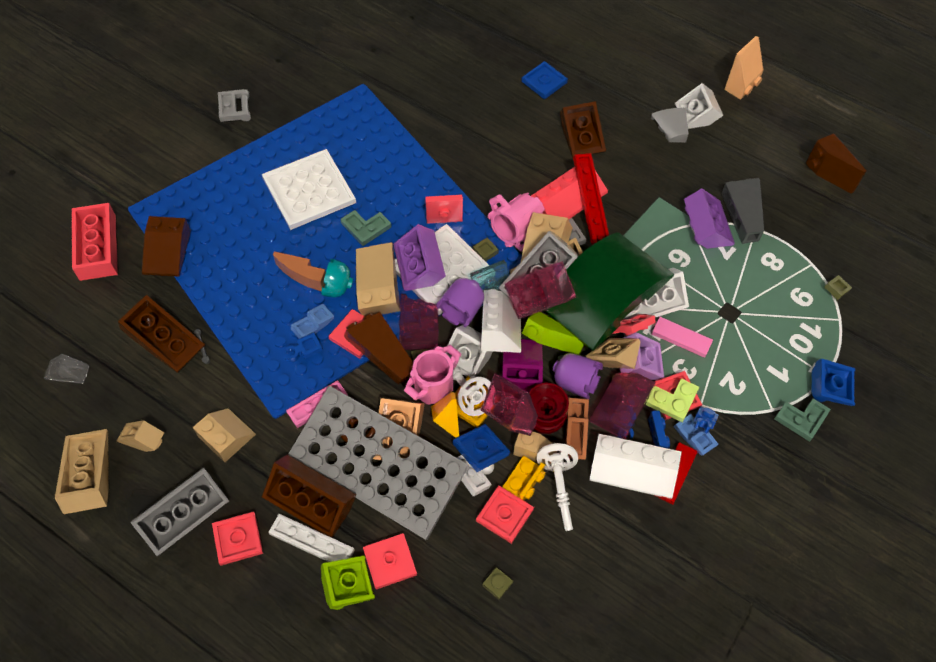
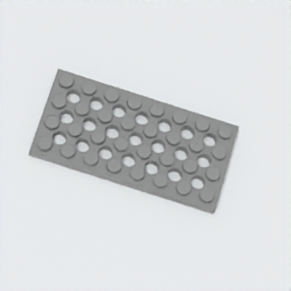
(390, 456)

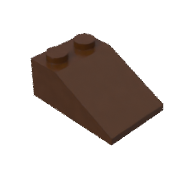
(583, 129)
(835, 163)
(165, 246)

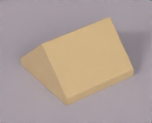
(617, 353)

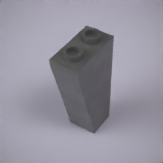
(745, 208)

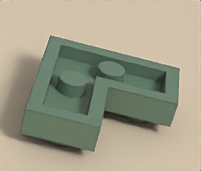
(364, 230)
(805, 422)

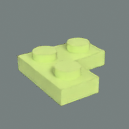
(675, 404)

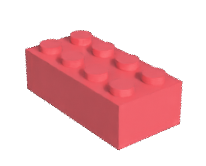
(94, 241)

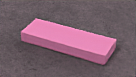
(682, 337)
(302, 411)

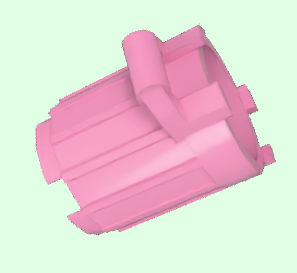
(513, 218)
(433, 374)

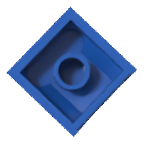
(833, 382)

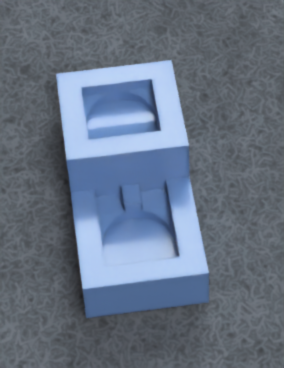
(314, 322)
(695, 437)

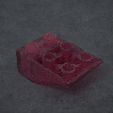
(540, 290)

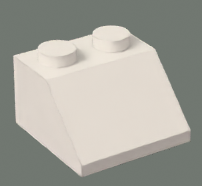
(700, 107)
(468, 343)

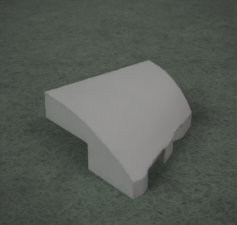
(672, 123)

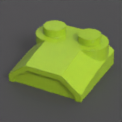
(346, 582)

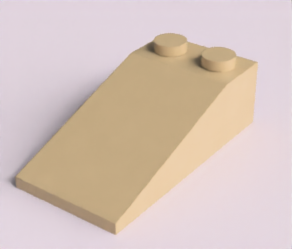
(539, 227)
(376, 280)
(83, 472)

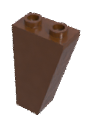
(380, 345)

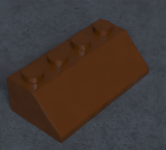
(308, 495)

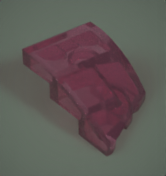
(418, 324)

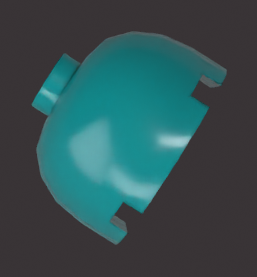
(336, 279)

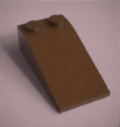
(160, 334)

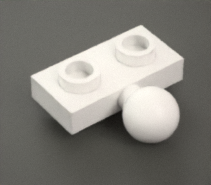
(476, 481)

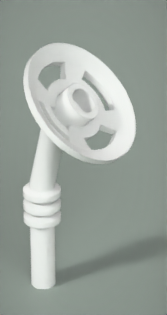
(470, 391)
(557, 466)

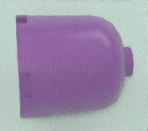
(461, 301)
(577, 374)

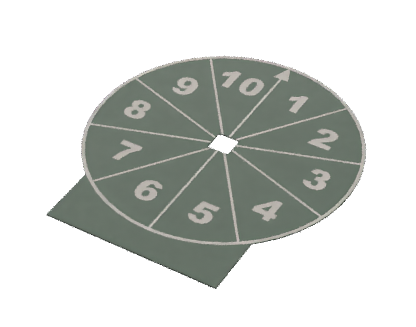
(783, 322)

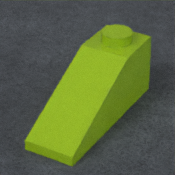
(551, 333)

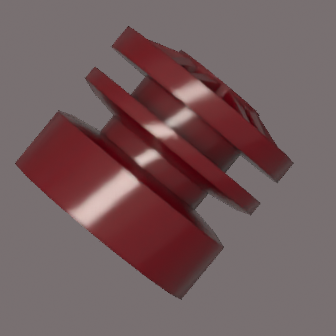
(554, 400)

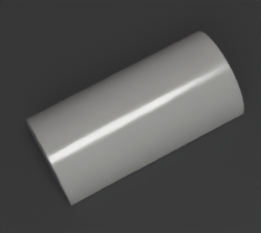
(546, 253)
(179, 511)

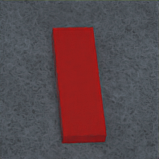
(687, 457)

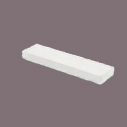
(309, 540)

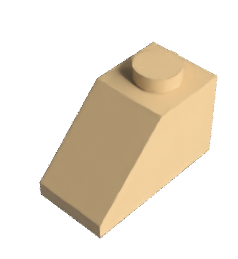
(141, 436)
(530, 445)

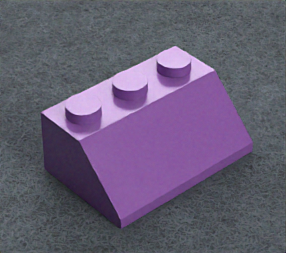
(708, 220)
(419, 258)

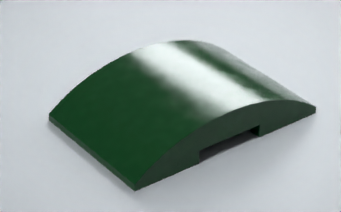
(608, 285)

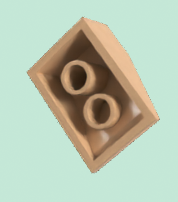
(746, 70)
(405, 414)

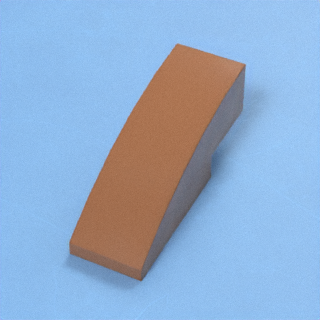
(300, 270)
(577, 426)

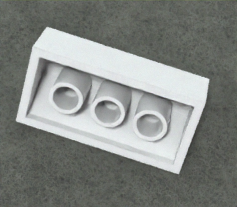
(666, 300)
(500, 323)
(635, 466)

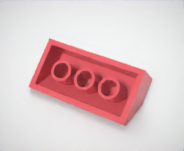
(563, 195)

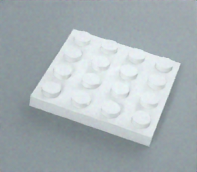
(308, 189)
(457, 260)

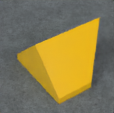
(445, 414)

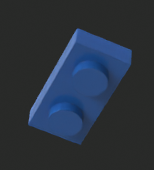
(657, 427)

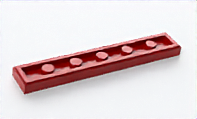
(591, 197)

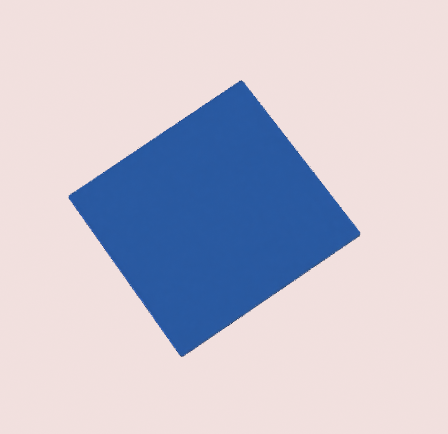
(239, 226)

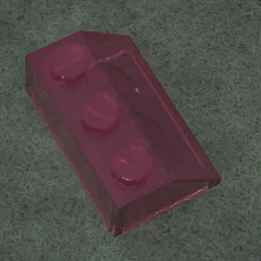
(622, 403)
(510, 406)

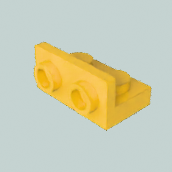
(524, 478)

